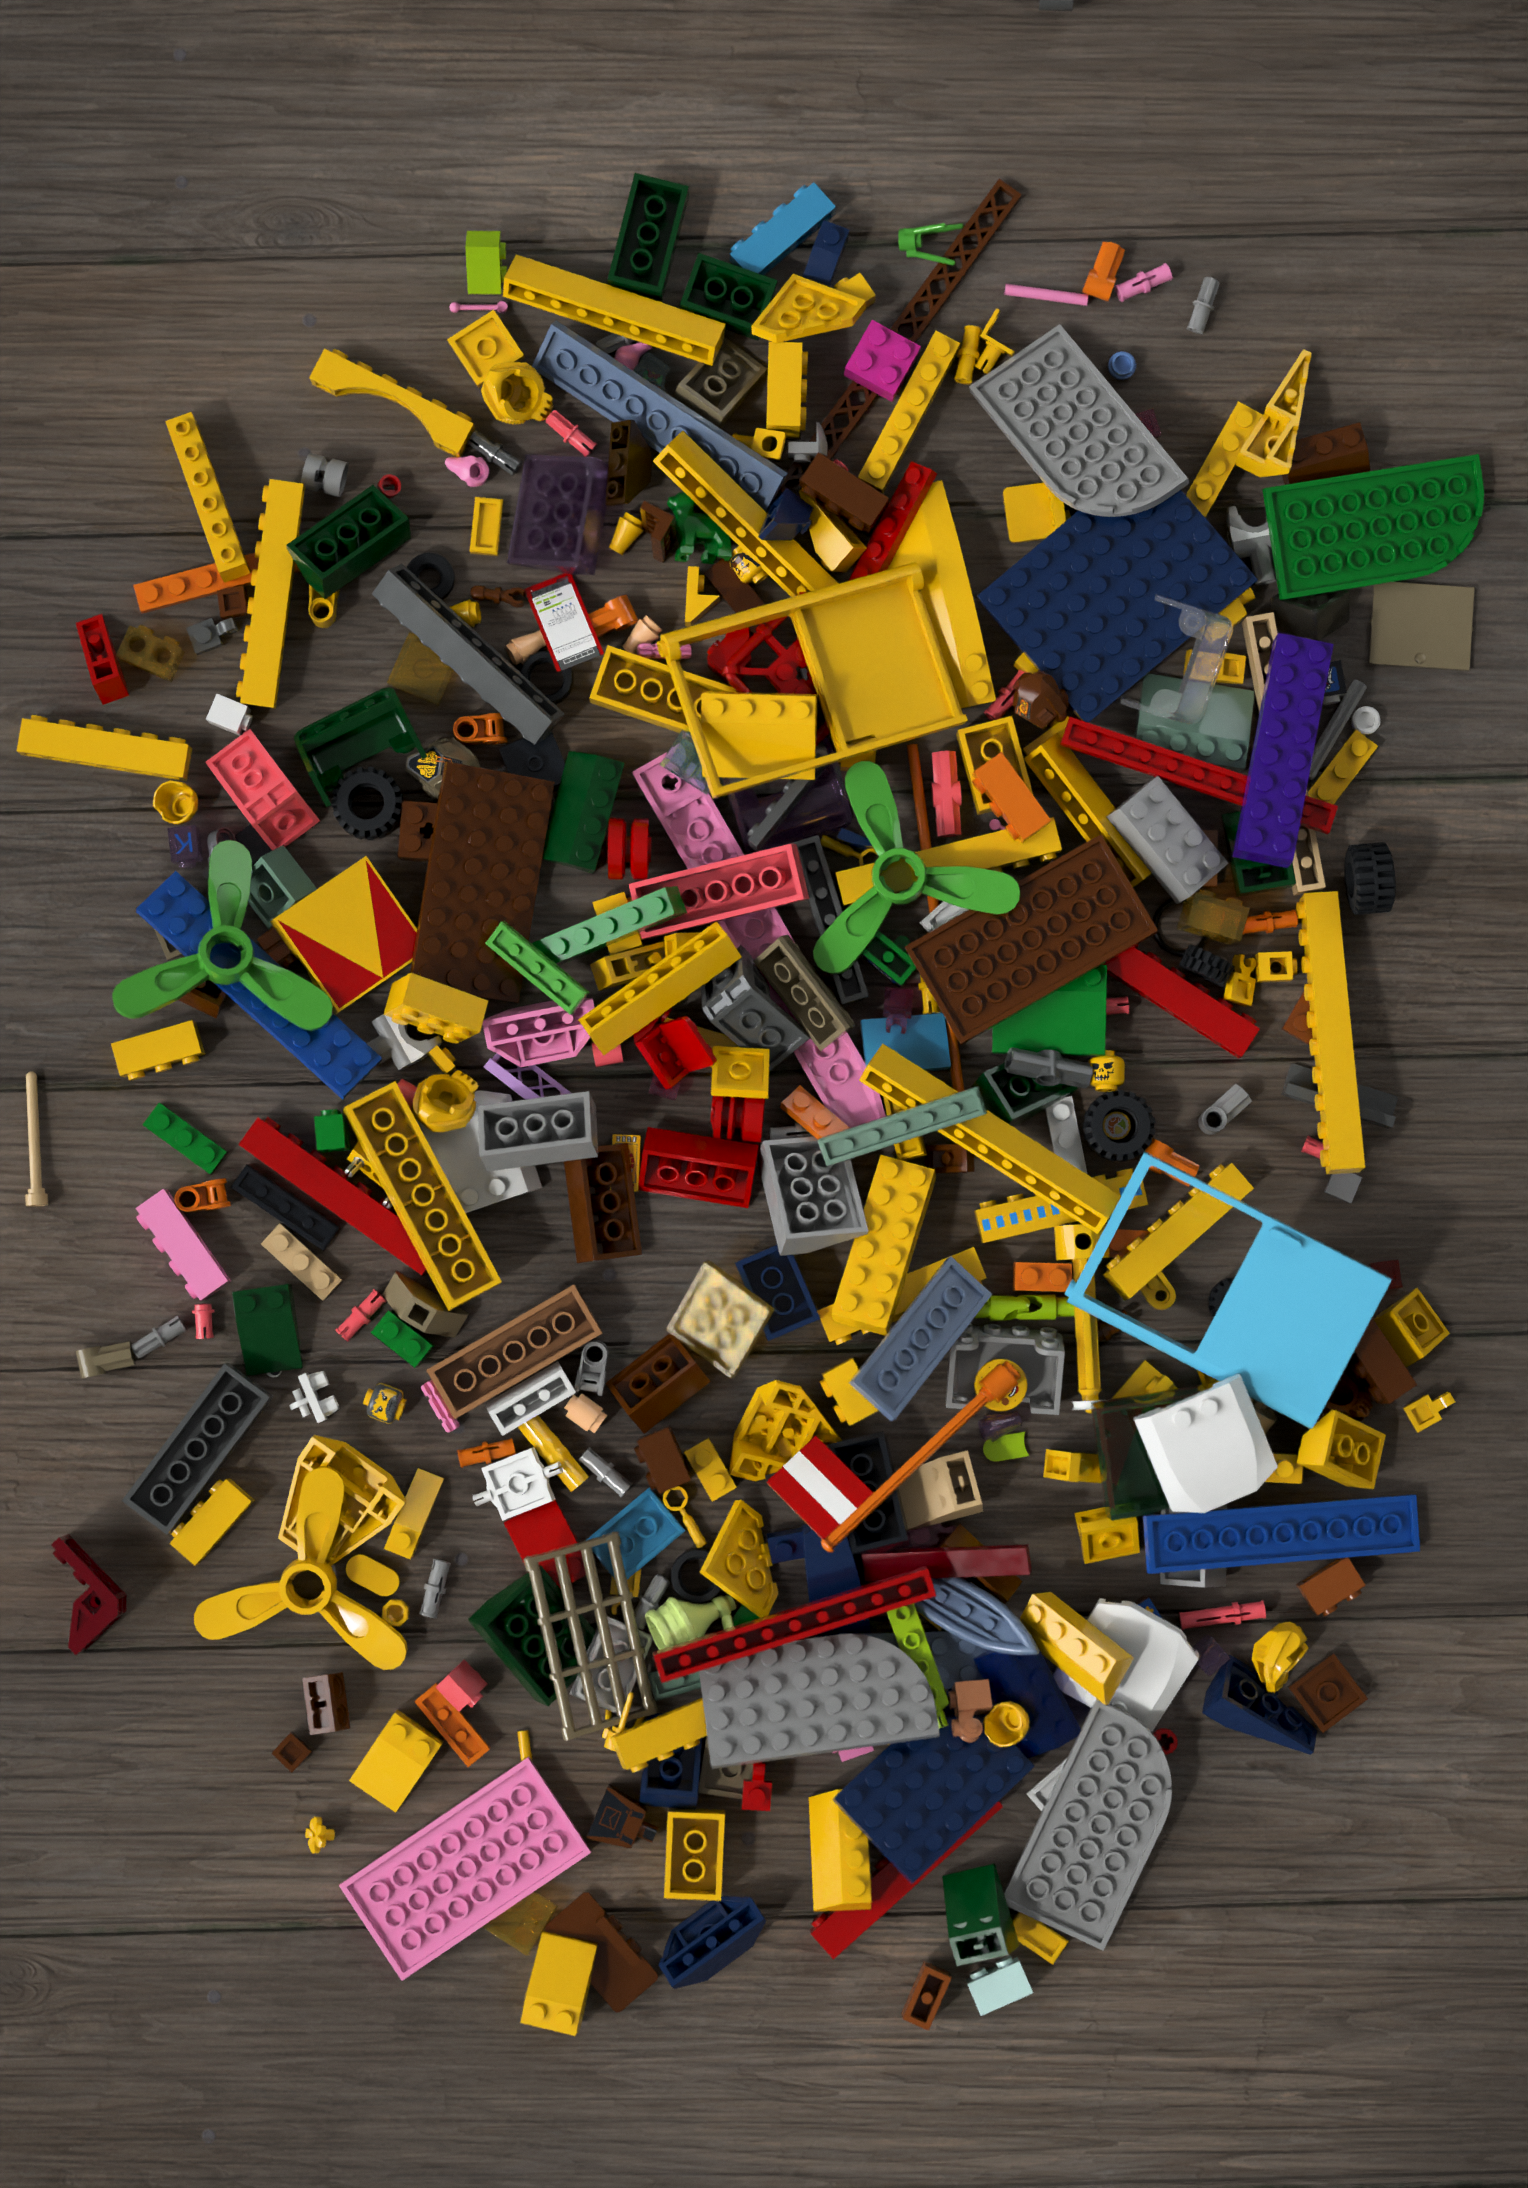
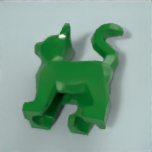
(697, 528)

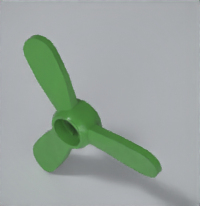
(957, 885)
(228, 898)

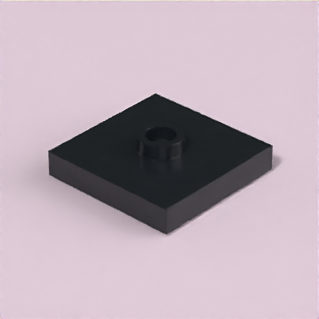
(535, 761)

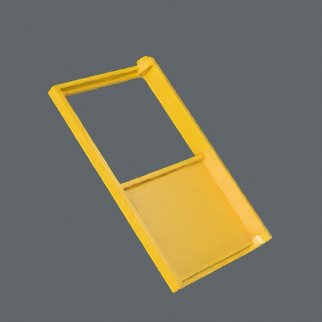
(868, 660)

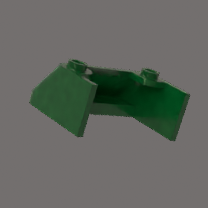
(354, 736)

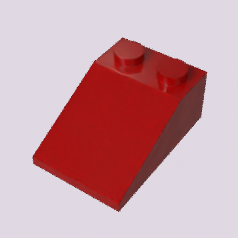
(542, 1531)

